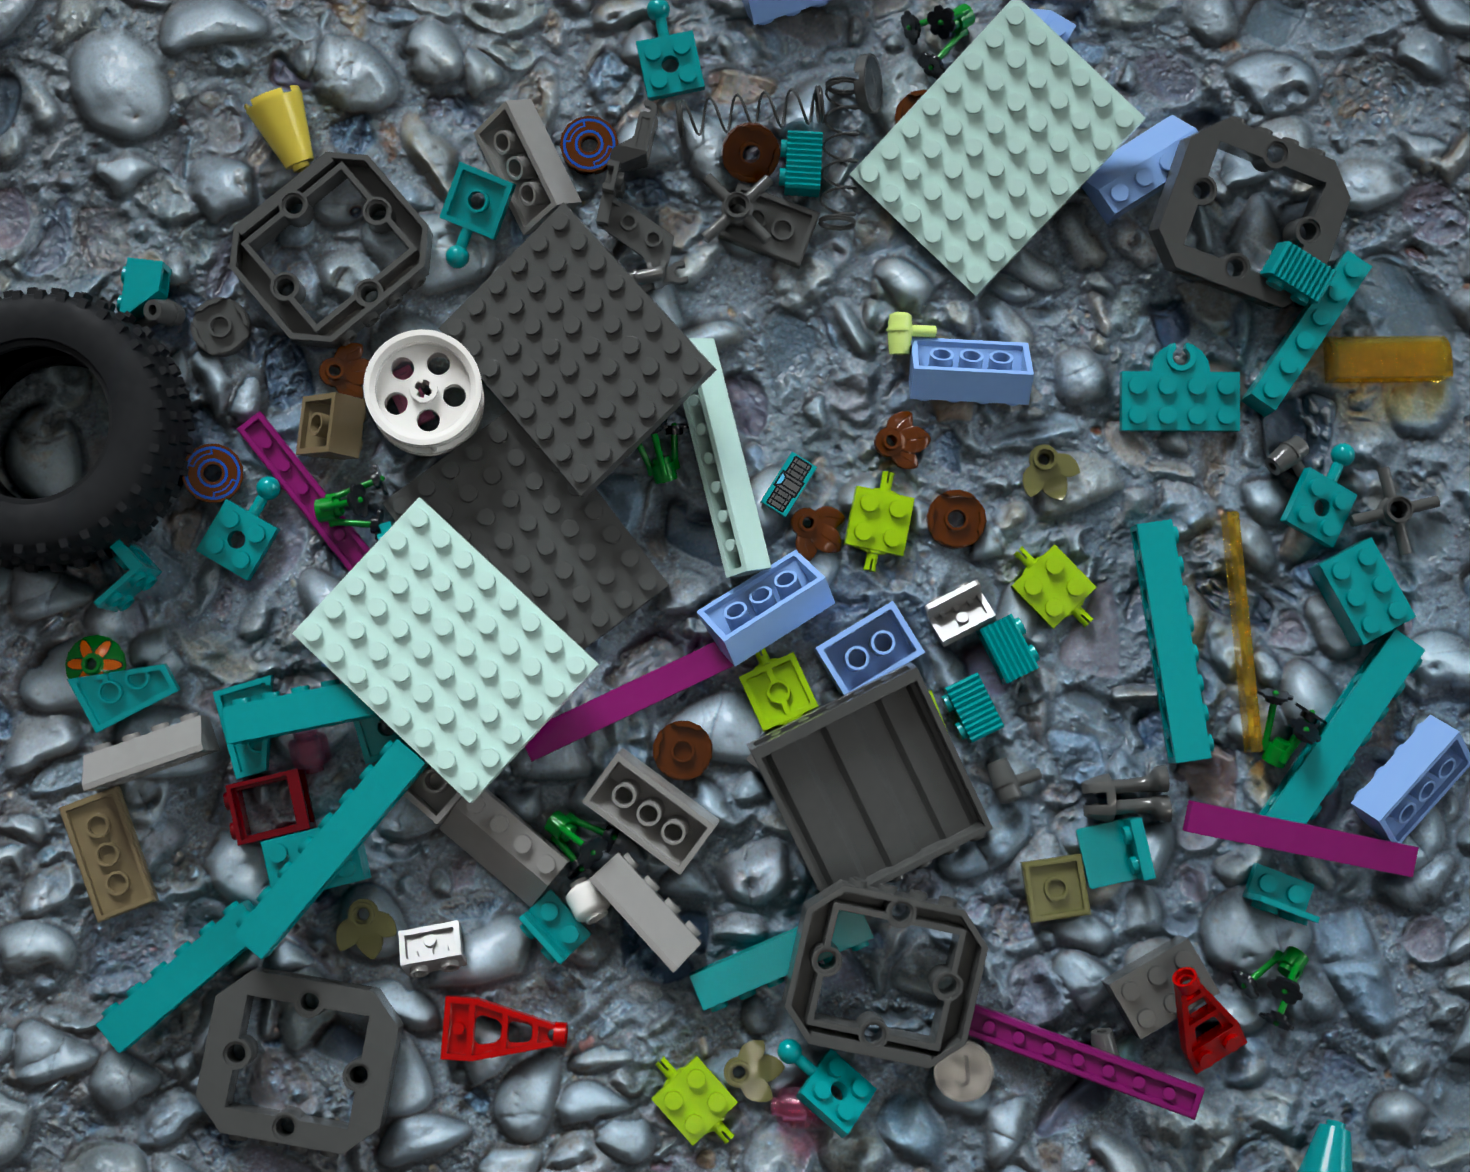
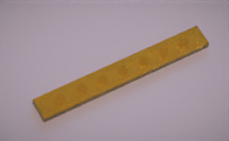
(1241, 632)

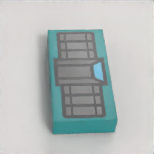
(788, 484)

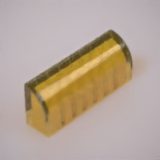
(1387, 359)

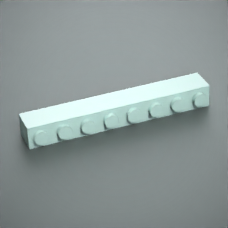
(725, 472)

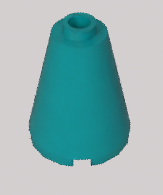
(1329, 1149)

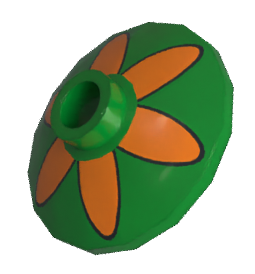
(104, 650)

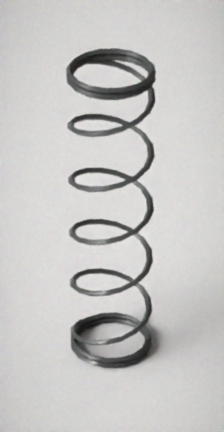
(817, 96)
(840, 215)

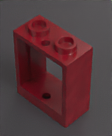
(300, 798)

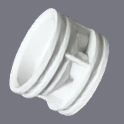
(402, 430)

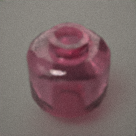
(309, 751)
(790, 1110)

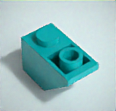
(142, 282)

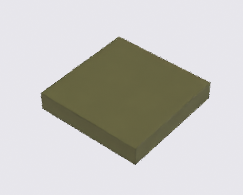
(1055, 888)

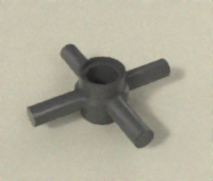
(744, 199)
(1384, 516)

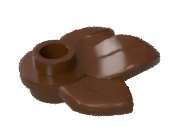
(351, 369)
(906, 440)
(820, 534)

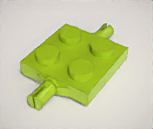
(879, 521)
(1053, 586)
(778, 690)
(694, 1100)

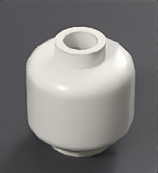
(586, 902)

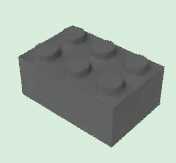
(1146, 989)

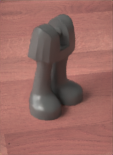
(1157, 805)

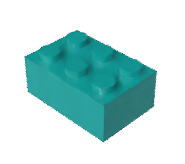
(1361, 592)
(284, 849)

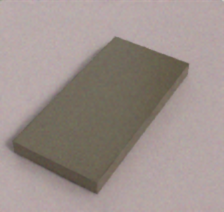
(108, 854)

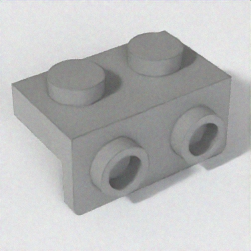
(959, 613)

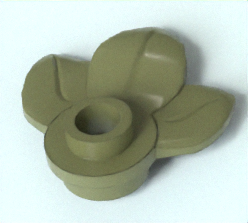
(1049, 477)
(365, 933)
(758, 1068)

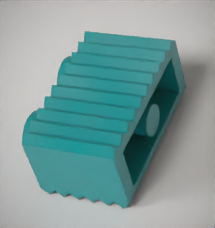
(803, 163)
(1297, 273)
(1008, 649)
(972, 708)

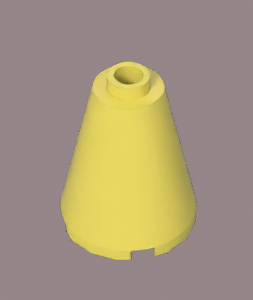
(283, 125)

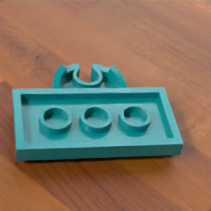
(1179, 396)

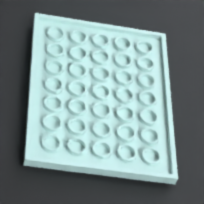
(997, 146)
(445, 650)

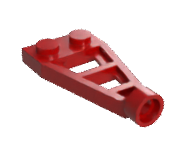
(460, 1026)
(1213, 1044)

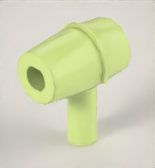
(901, 332)

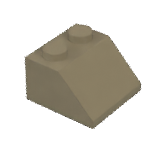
(331, 426)

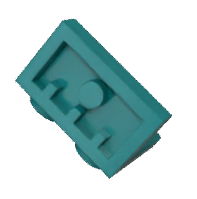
(139, 577)
(1115, 852)
(1280, 892)
(554, 927)

